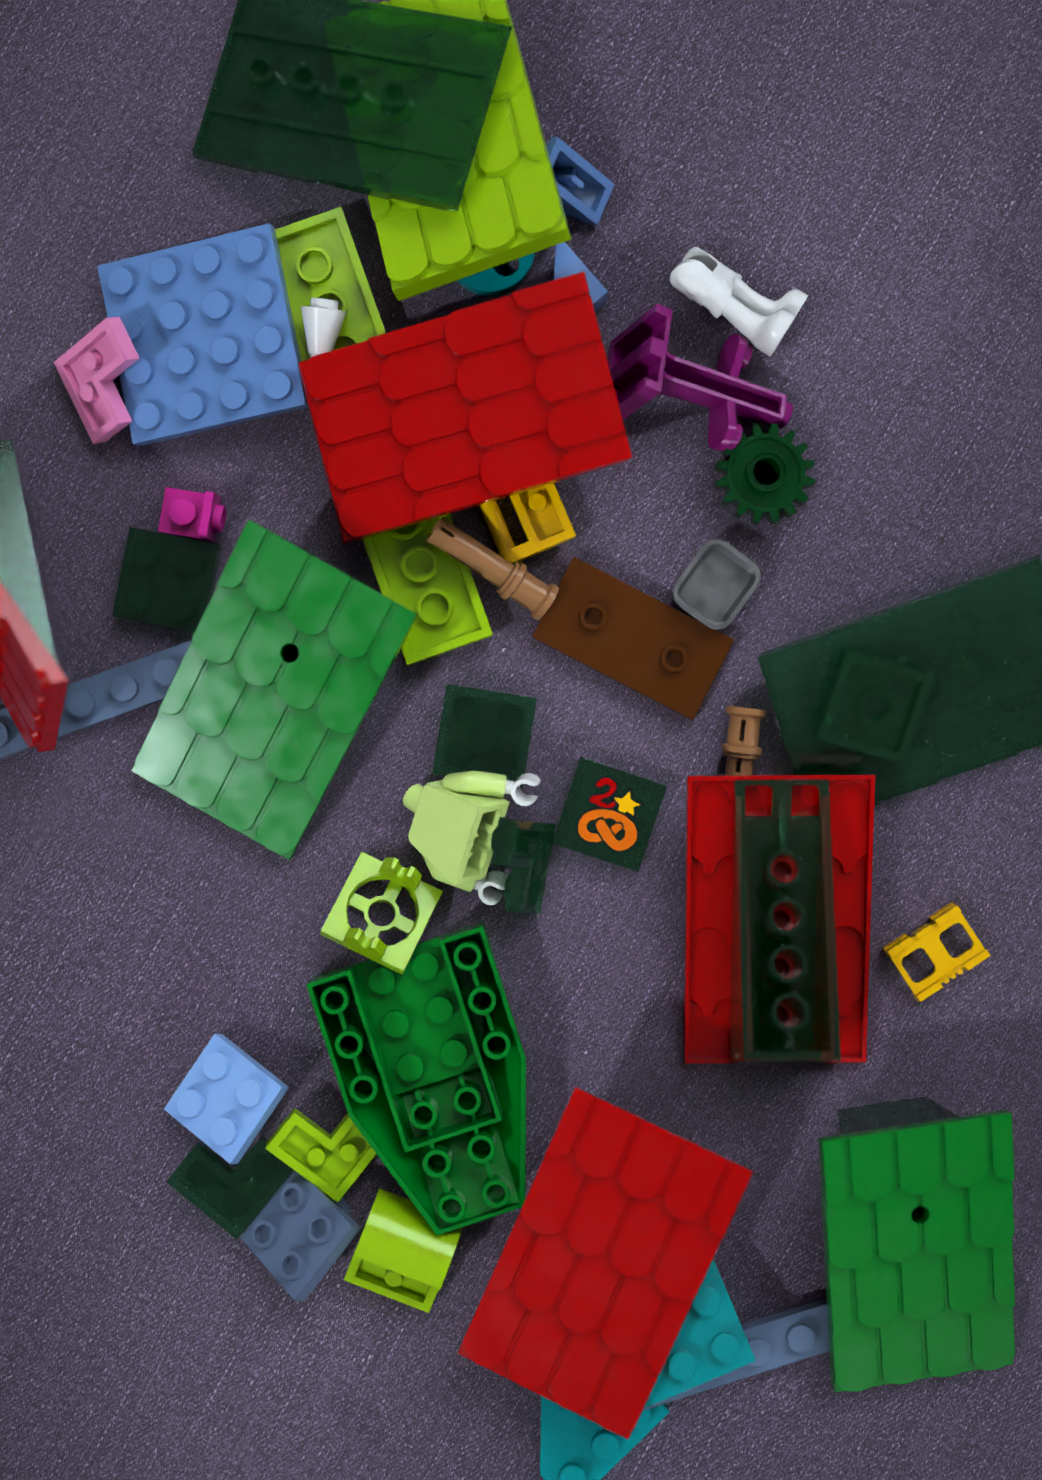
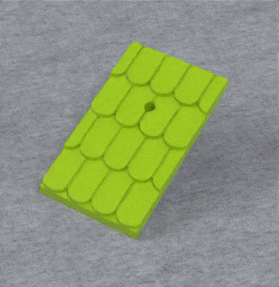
(510, 192)

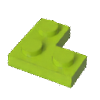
(322, 1158)

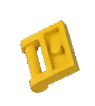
(541, 518)

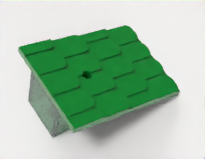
(244, 724)
(917, 1243)

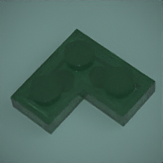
(526, 849)
(226, 1194)

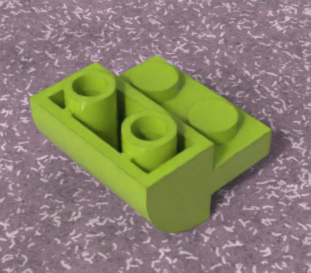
(401, 1253)

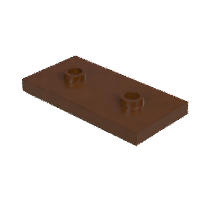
(633, 638)

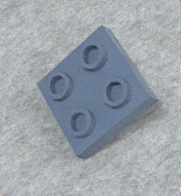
(300, 1235)

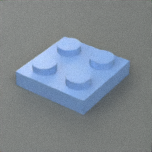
(226, 1098)

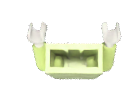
(457, 824)

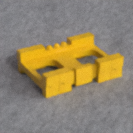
(928, 939)

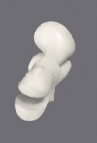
(725, 294)

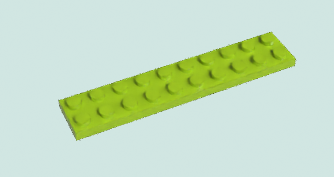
(325, 264)

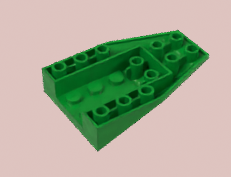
(433, 1074)

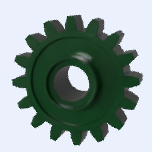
(781, 458)

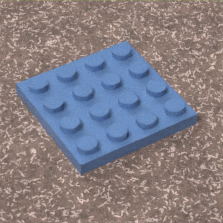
(207, 334)

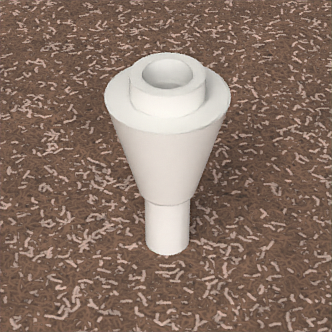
(322, 325)

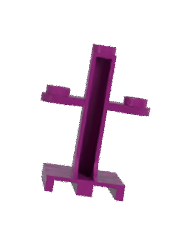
(645, 368)

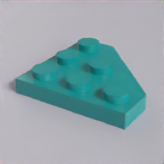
(588, 1456)

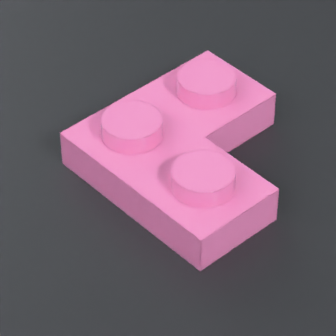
(89, 376)

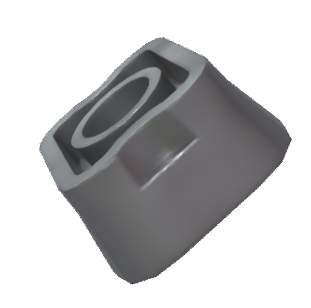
(716, 584)

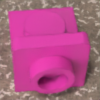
(192, 514)

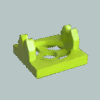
(367, 943)

